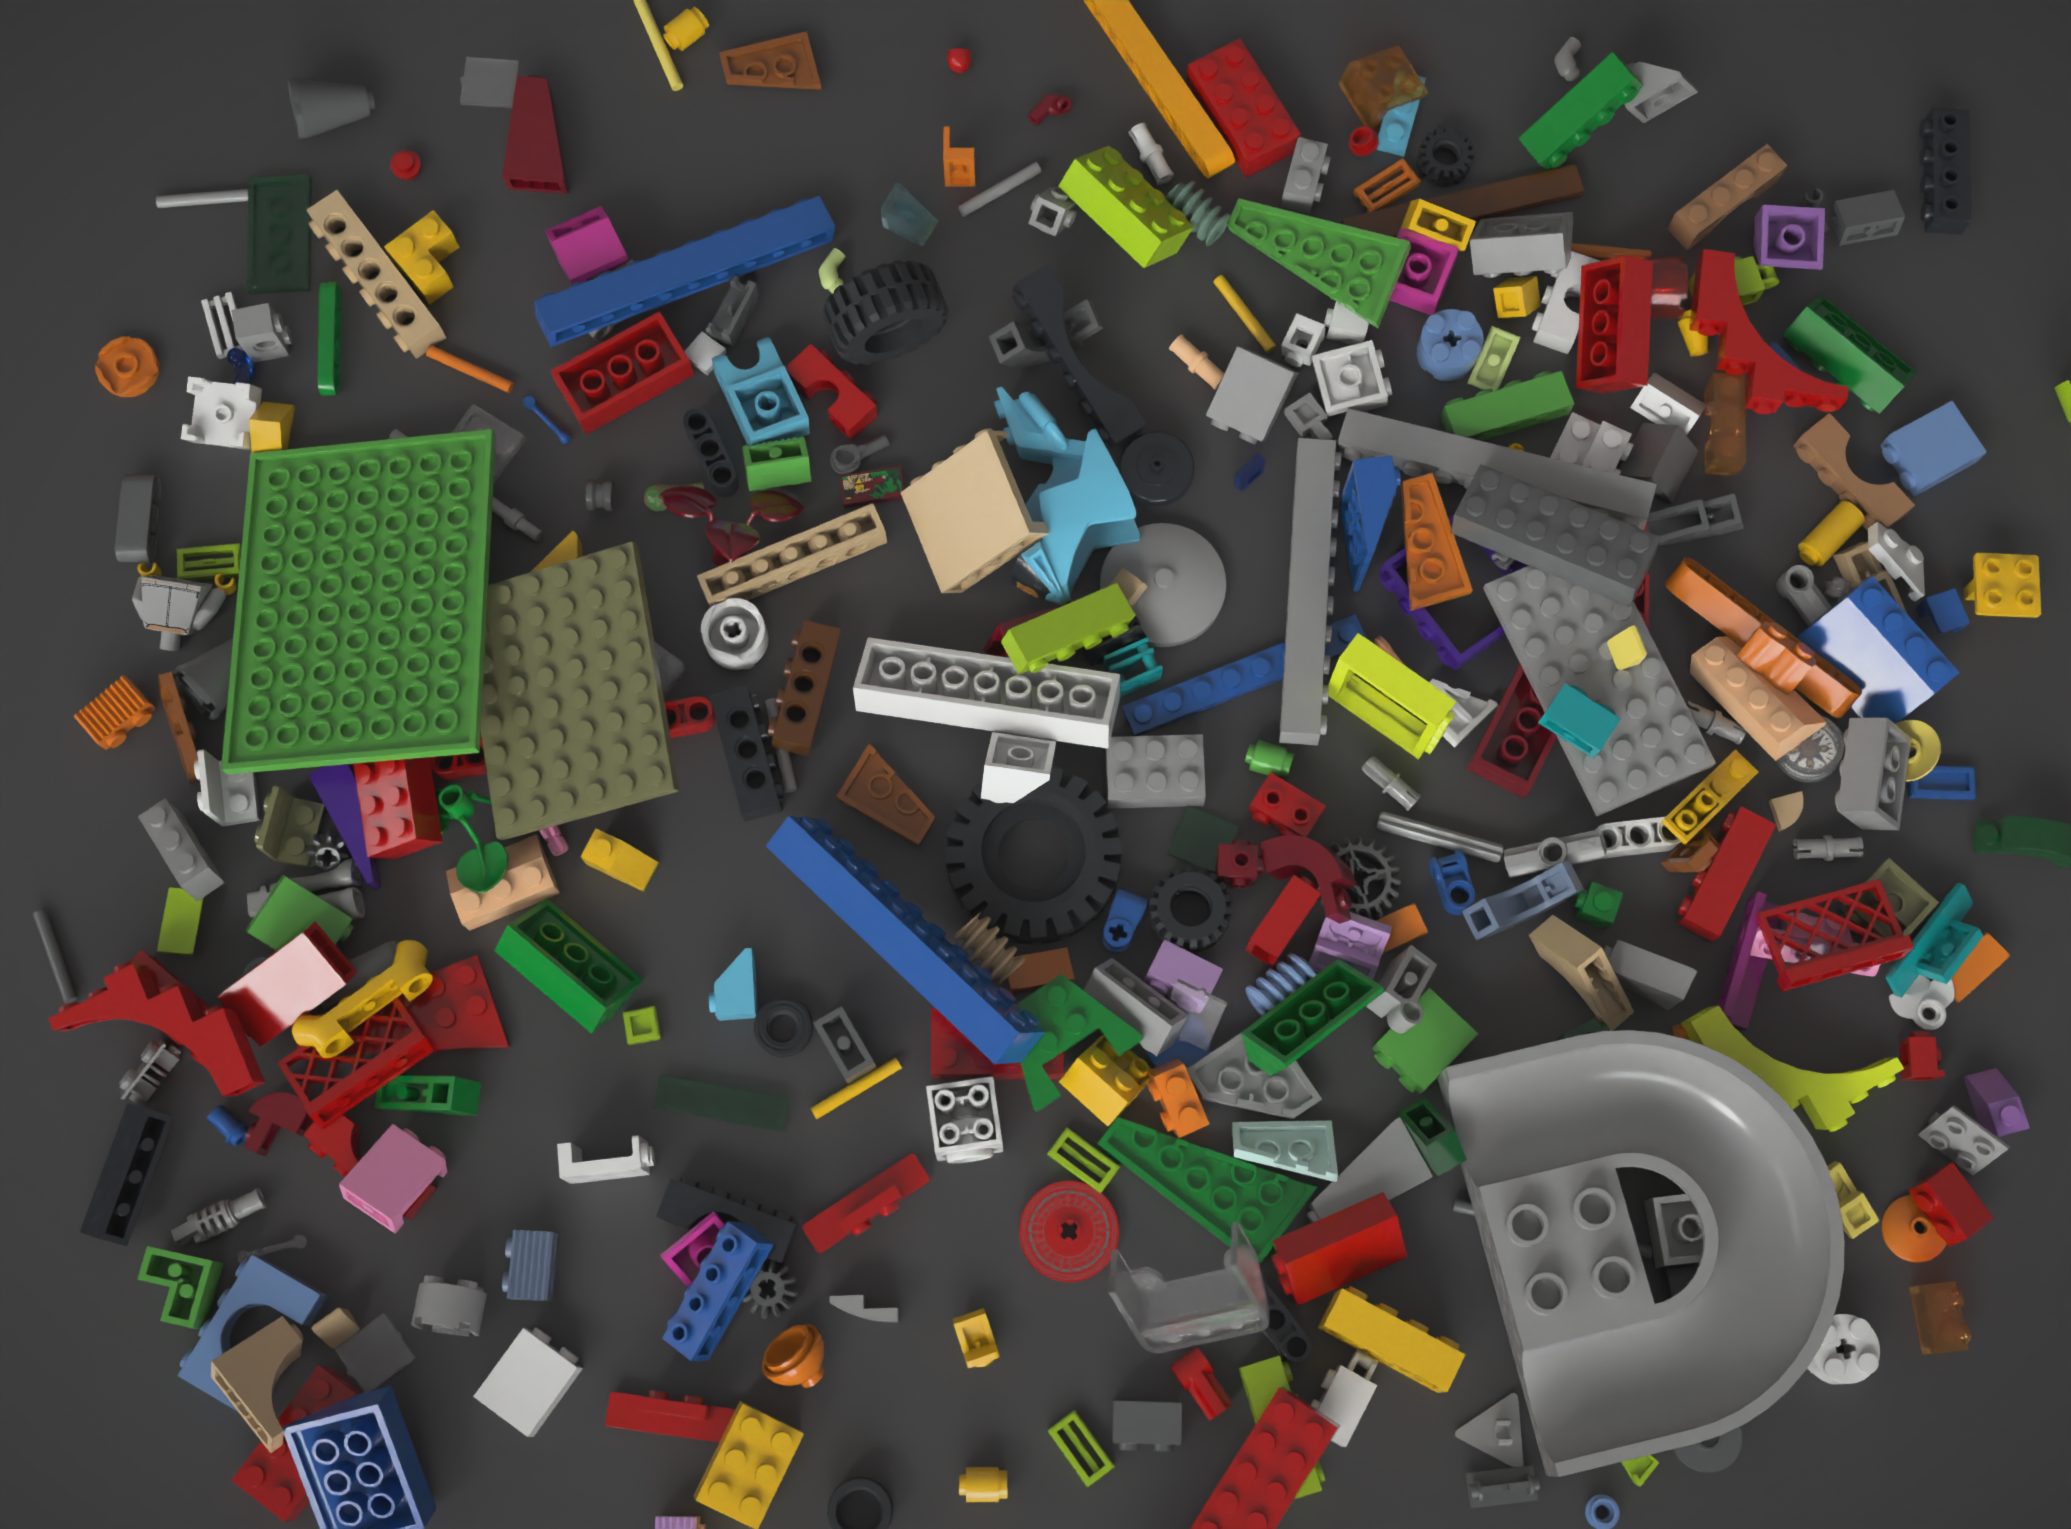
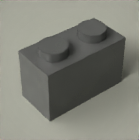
(844, 1045)
(1147, 1424)

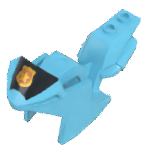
(1080, 503)

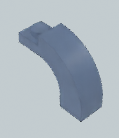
(1523, 901)

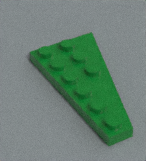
(1210, 1184)

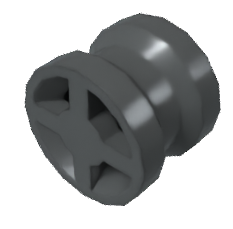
(600, 495)

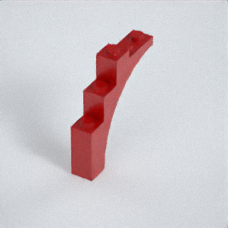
(1742, 350)
(212, 1035)

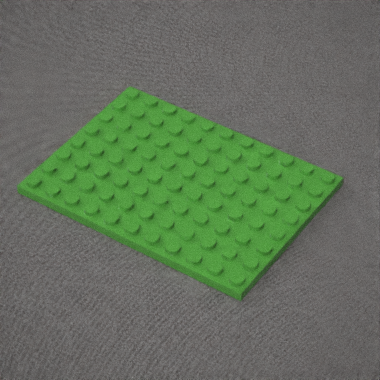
(361, 603)

